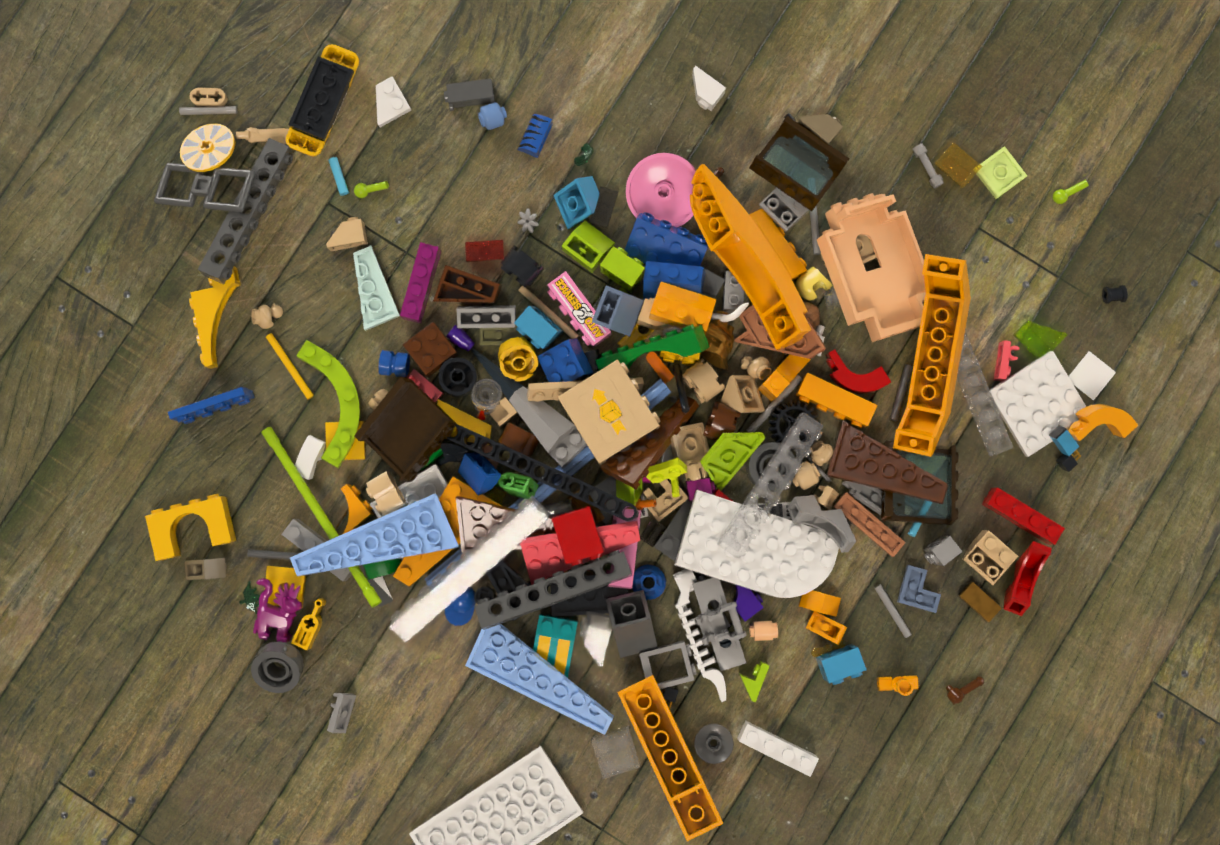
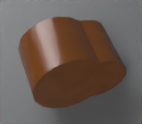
(518, 440)

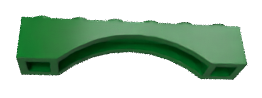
(684, 343)

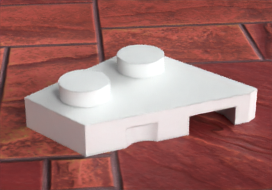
(390, 102)

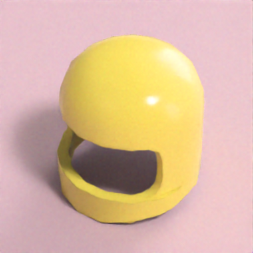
(810, 282)

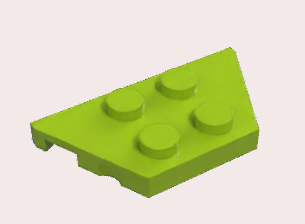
(729, 455)

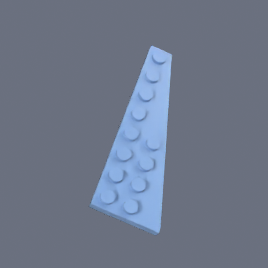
(401, 534)
(519, 667)

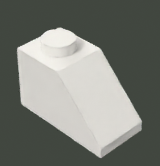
(707, 90)

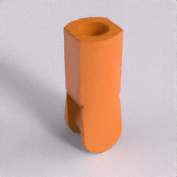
(659, 367)

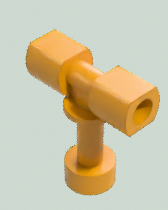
(902, 685)

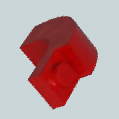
(855, 382)

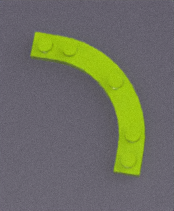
(348, 401)

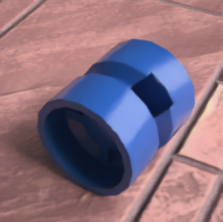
(391, 363)

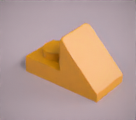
(826, 627)

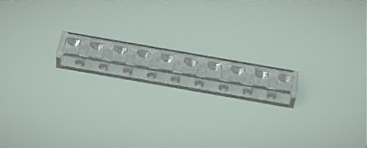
(468, 568)

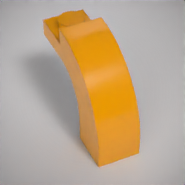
(1117, 421)

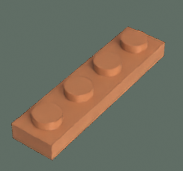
(869, 524)

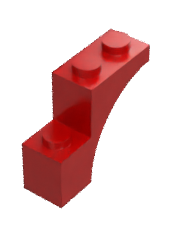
(1027, 570)

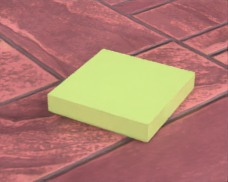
(1000, 172)

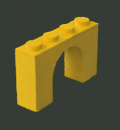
(163, 524)

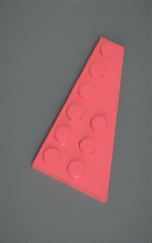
(545, 557)

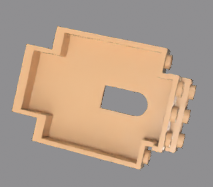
(885, 297)

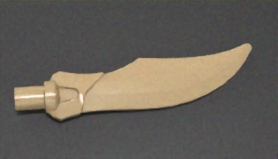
(262, 135)

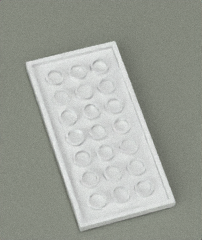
(509, 809)

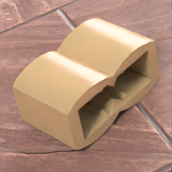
(386, 493)

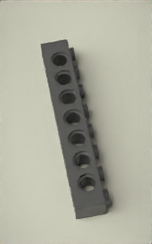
(227, 233)
(485, 606)

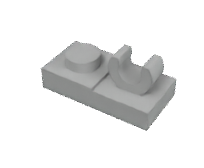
(342, 711)

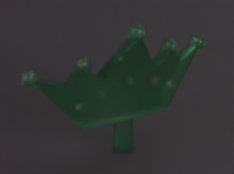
(250, 598)

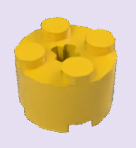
(512, 350)

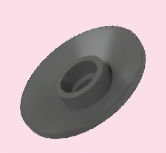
(716, 753)

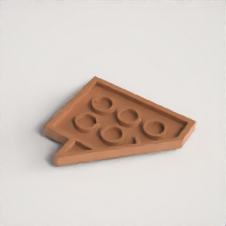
(758, 337)

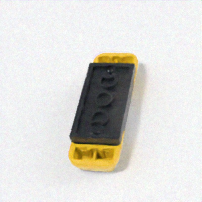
(321, 100)

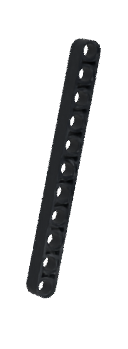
(550, 473)

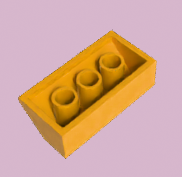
(786, 251)

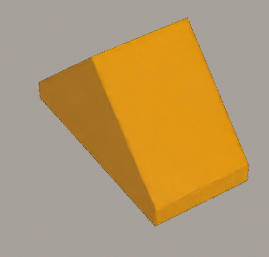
(820, 602)

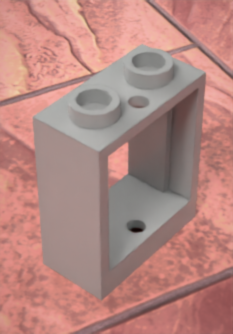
(685, 651)

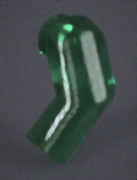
(584, 158)

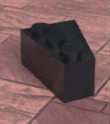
(507, 579)

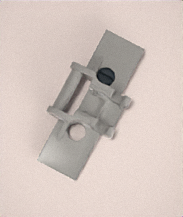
(713, 626)

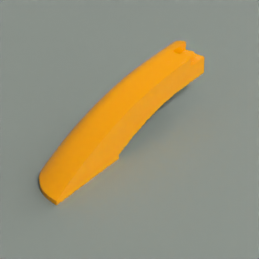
(749, 258)

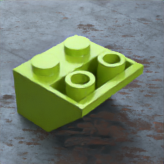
(587, 246)

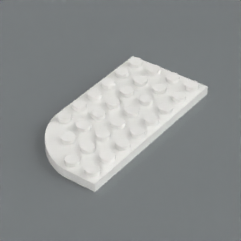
(781, 561)

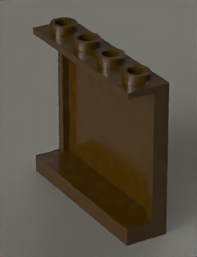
(406, 429)

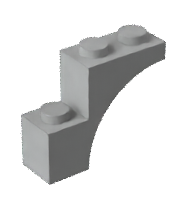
(832, 522)

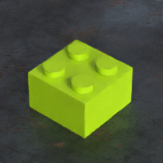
(622, 268)

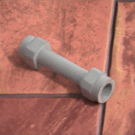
(920, 151)

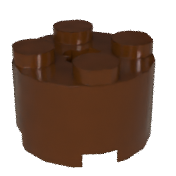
(722, 420)

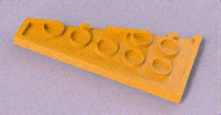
(416, 566)

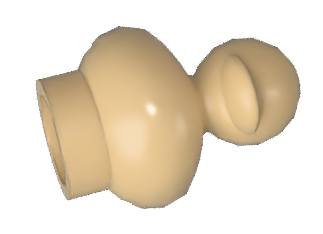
(264, 314)
(756, 368)
(821, 453)

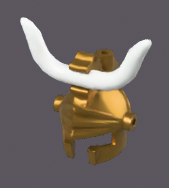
(720, 337)

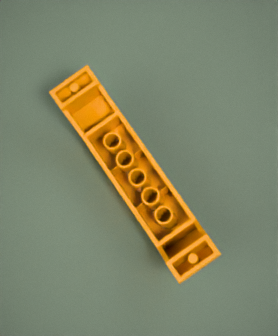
(936, 355)

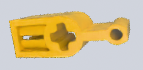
(305, 634)

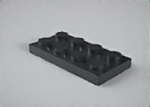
(591, 601)

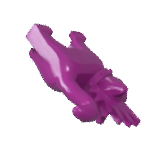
(274, 616)

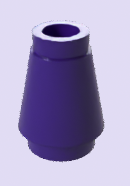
(460, 338)

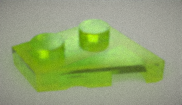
(1039, 338)

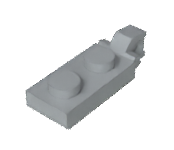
(867, 495)

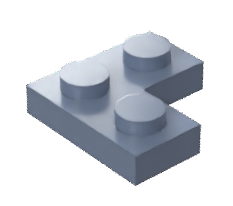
(913, 592)

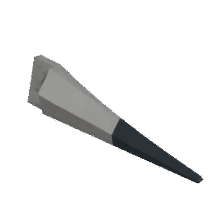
(551, 428)

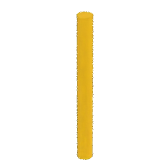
(289, 365)

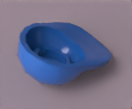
(461, 609)

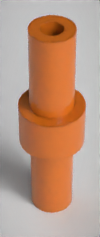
(645, 504)

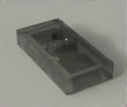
(604, 207)

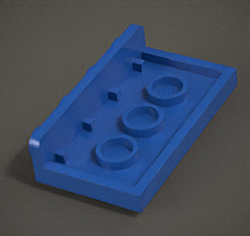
(664, 243)

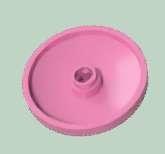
(662, 188)

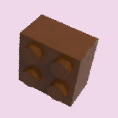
(430, 349)

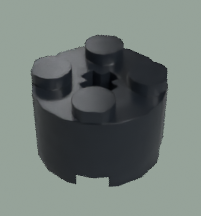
(521, 266)
(447, 377)

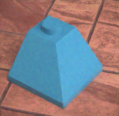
(577, 200)

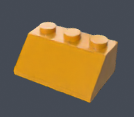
(681, 307)

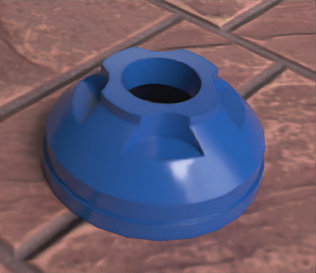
(649, 571)

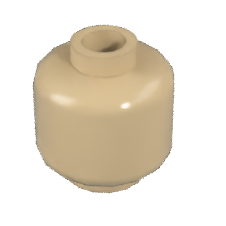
(806, 476)

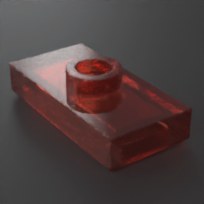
(484, 250)

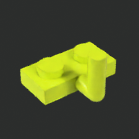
(668, 470)

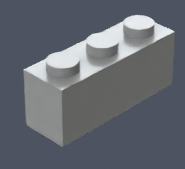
(486, 316)

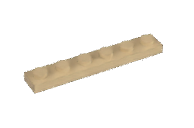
(551, 390)

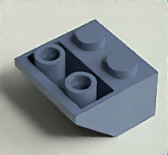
(617, 311)

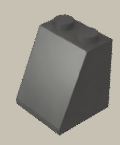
(631, 623)

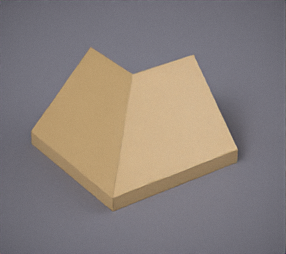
(742, 394)

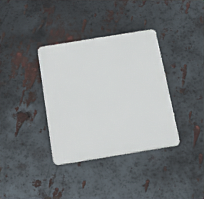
(1091, 375)

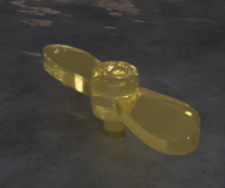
(816, 652)

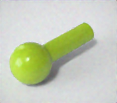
(362, 190)
(1061, 196)

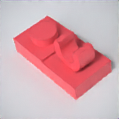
(1002, 367)
(426, 386)

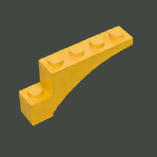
(208, 309)

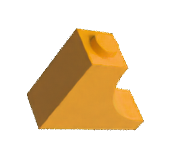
(782, 376)

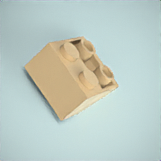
(989, 556)

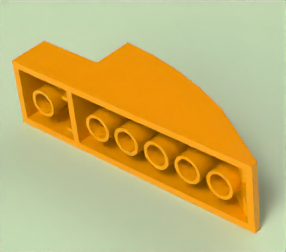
(670, 758)

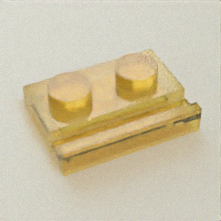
(958, 165)

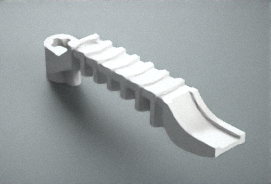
(684, 582)

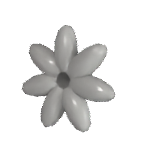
(527, 220)

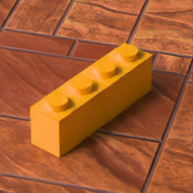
(836, 400)

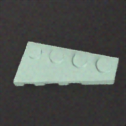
(374, 293)

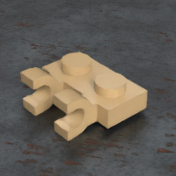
(665, 501)

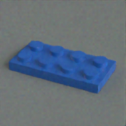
(207, 406)

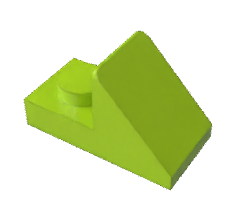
(754, 685)

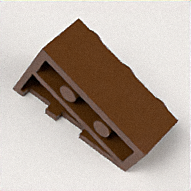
(465, 287)

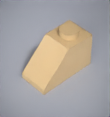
(348, 235)

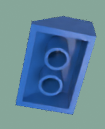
(682, 276)

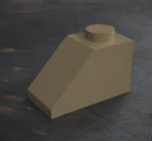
(822, 126)
(205, 569)

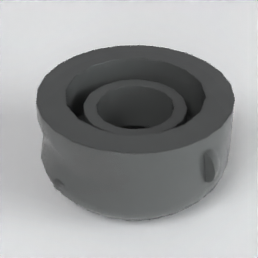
(754, 464)
(273, 677)

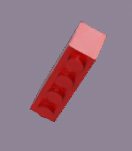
(1023, 516)

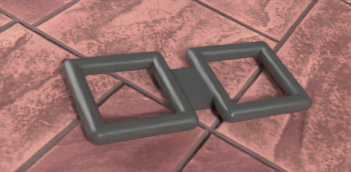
(205, 187)

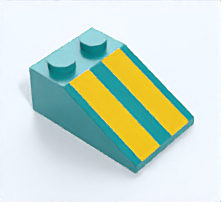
(556, 641)

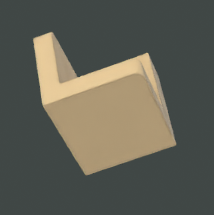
(504, 412)

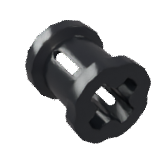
(1114, 294)

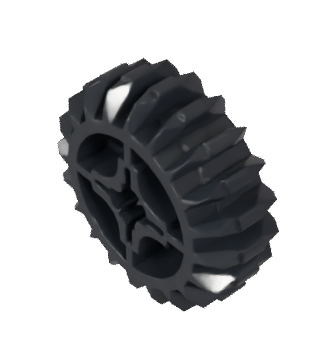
(788, 419)

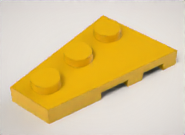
(467, 421)

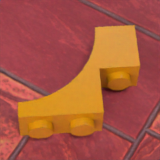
(358, 509)

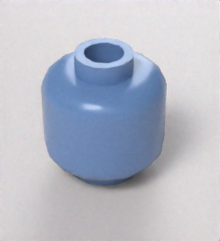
(492, 116)

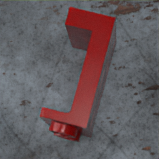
(578, 535)

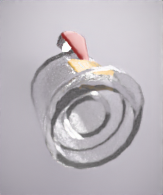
(486, 397)

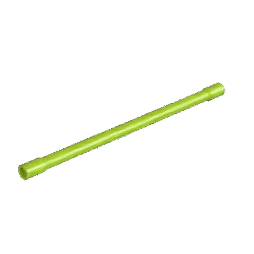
(274, 442)

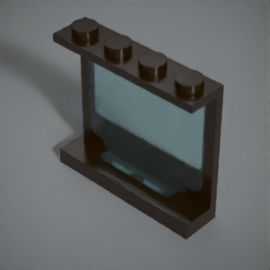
(799, 163)
(910, 509)

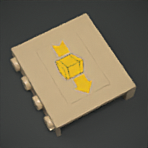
(609, 411)

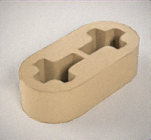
(208, 93)

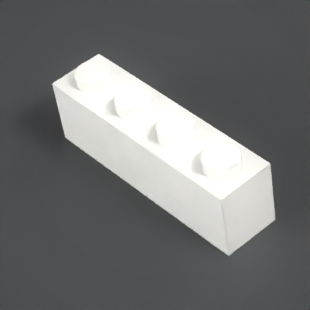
(777, 748)

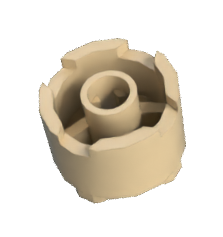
(703, 381)

